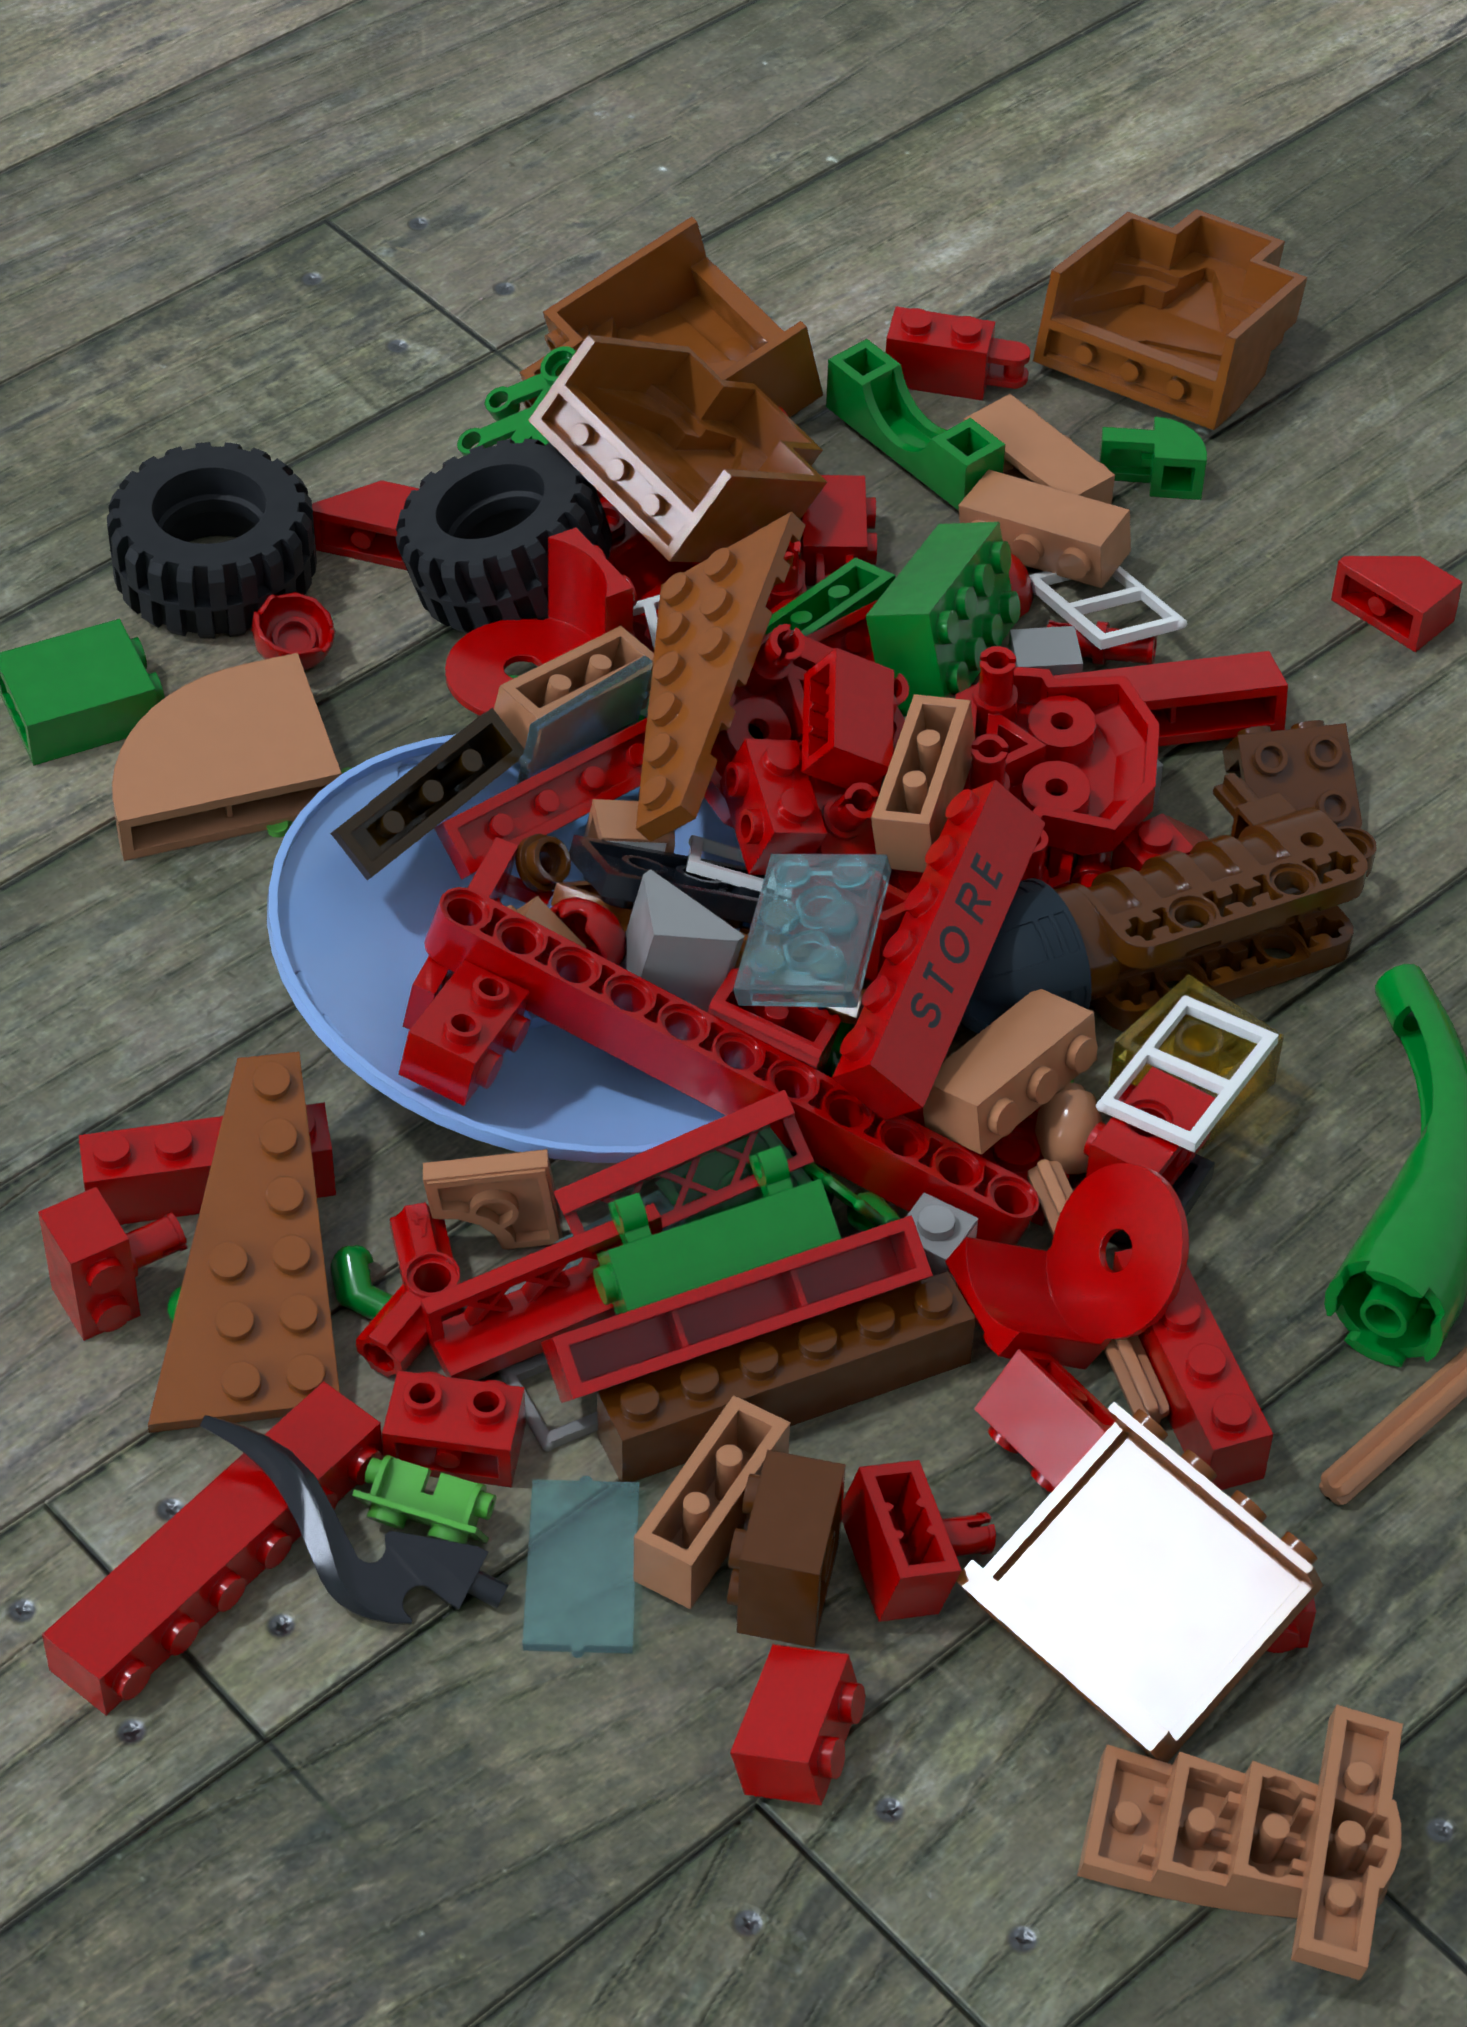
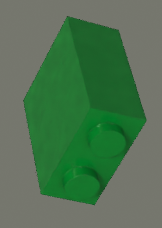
(77, 690)

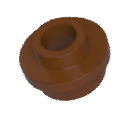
(542, 862)

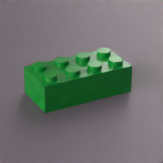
(945, 610)

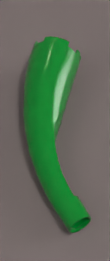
(1410, 1262)

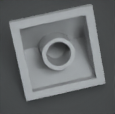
(679, 942)

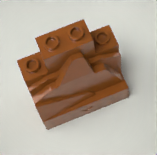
(683, 299)
(1171, 313)
(677, 445)

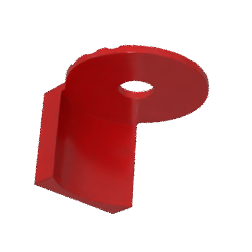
(583, 603)
(1069, 1296)

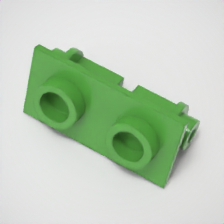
(400, 1495)

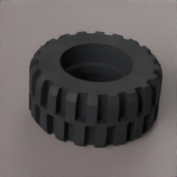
(205, 495)
(483, 531)

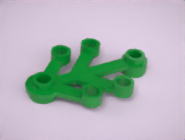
(509, 421)

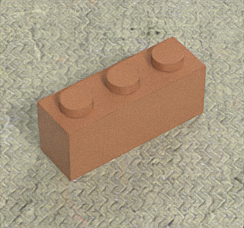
(1042, 453)
(1052, 527)
(565, 677)
(923, 779)
(1010, 1070)
(703, 1506)

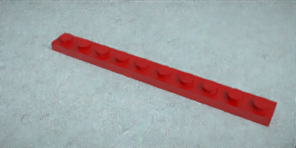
(598, 772)

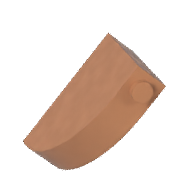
(222, 759)

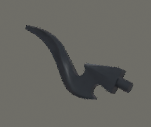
(362, 1587)

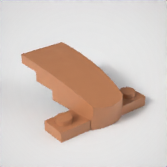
(1260, 1836)

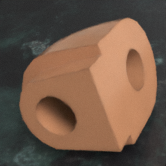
(1065, 1126)

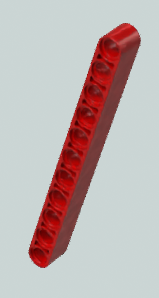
(723, 1064)

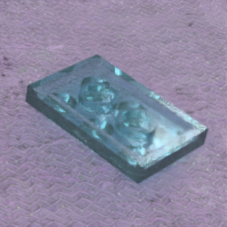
(813, 930)

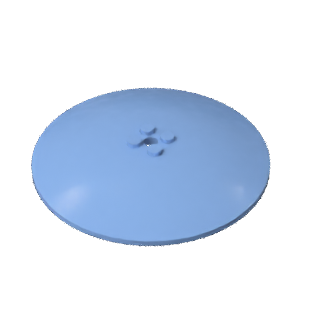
(358, 945)

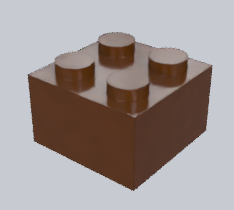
(786, 1547)

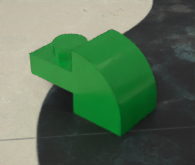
(1167, 458)

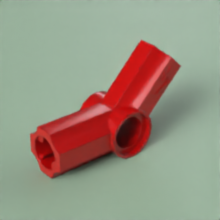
(425, 1268)

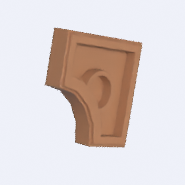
(499, 1192)

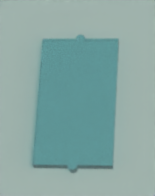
(586, 719)
(581, 1567)

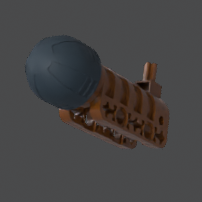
(1184, 916)

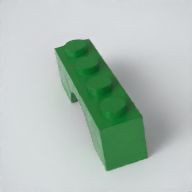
(873, 398)

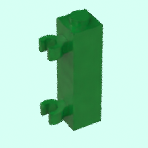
(716, 1246)

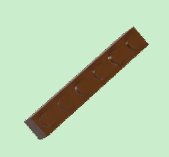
(788, 1372)

